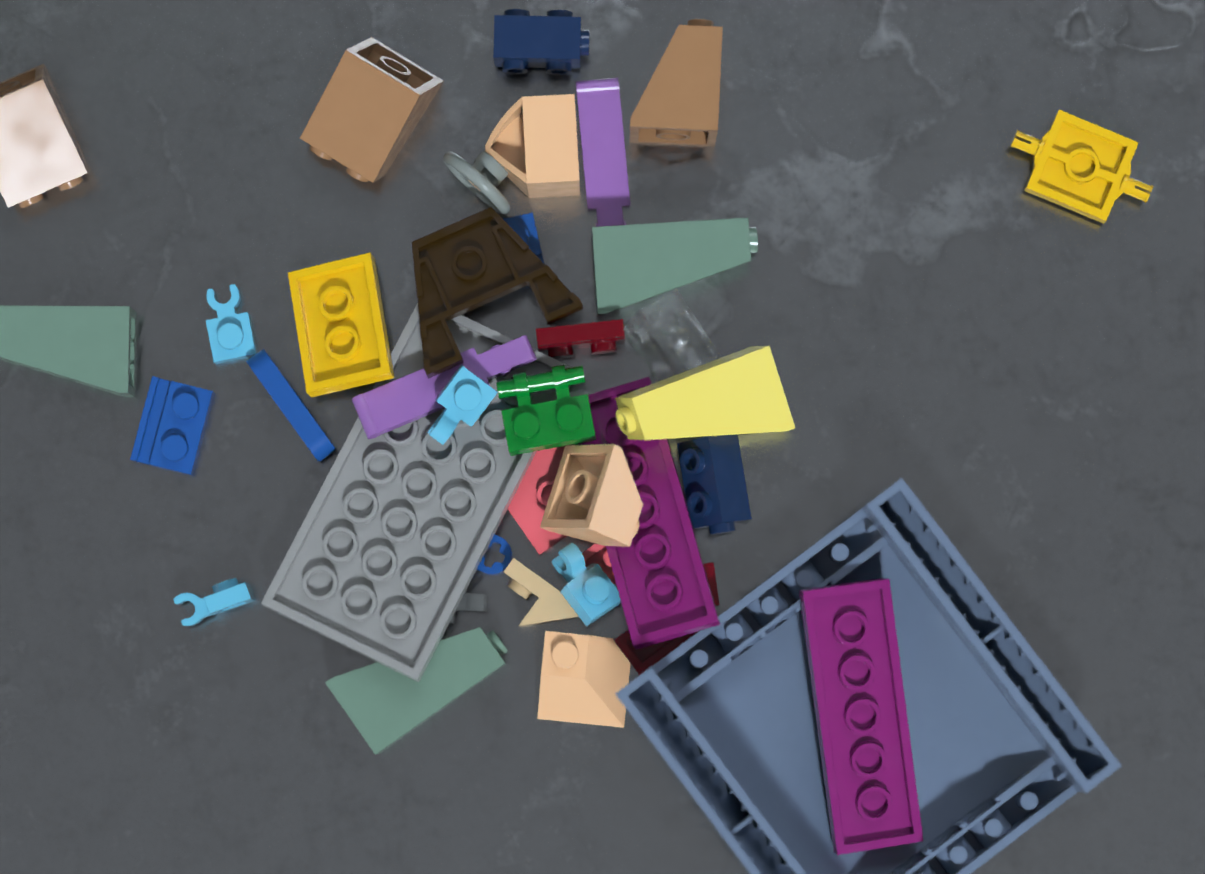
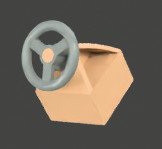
(531, 147)

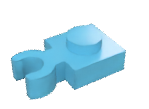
(231, 333)

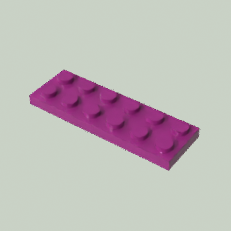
(662, 570)
(861, 715)

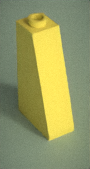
(714, 399)

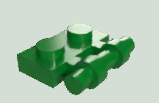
(546, 423)

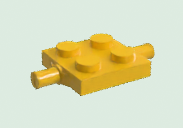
(1081, 166)

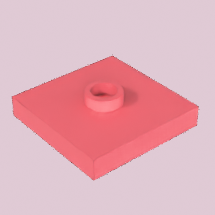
(532, 498)

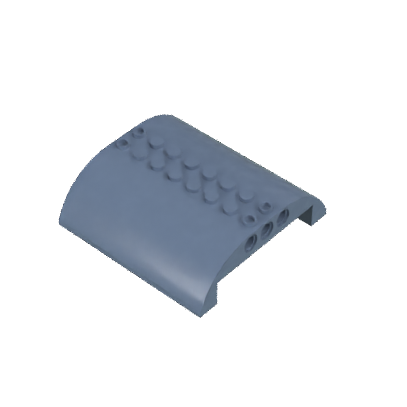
(984, 714)

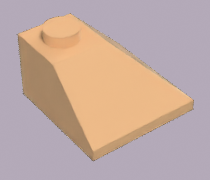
(594, 496)
(582, 679)

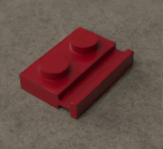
(598, 336)

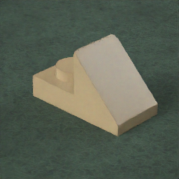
(550, 605)

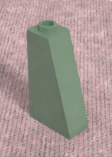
(656, 258)
(73, 343)
(391, 705)

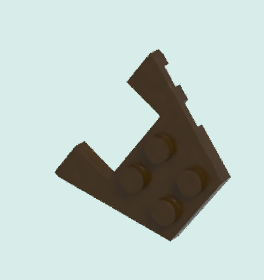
(470, 267)

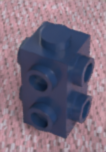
(539, 41)
(714, 482)

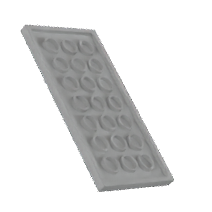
(404, 521)

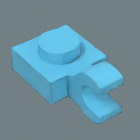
(464, 400)
(587, 590)
(226, 596)

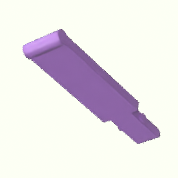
(603, 149)
(415, 394)

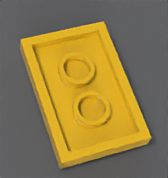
(340, 325)

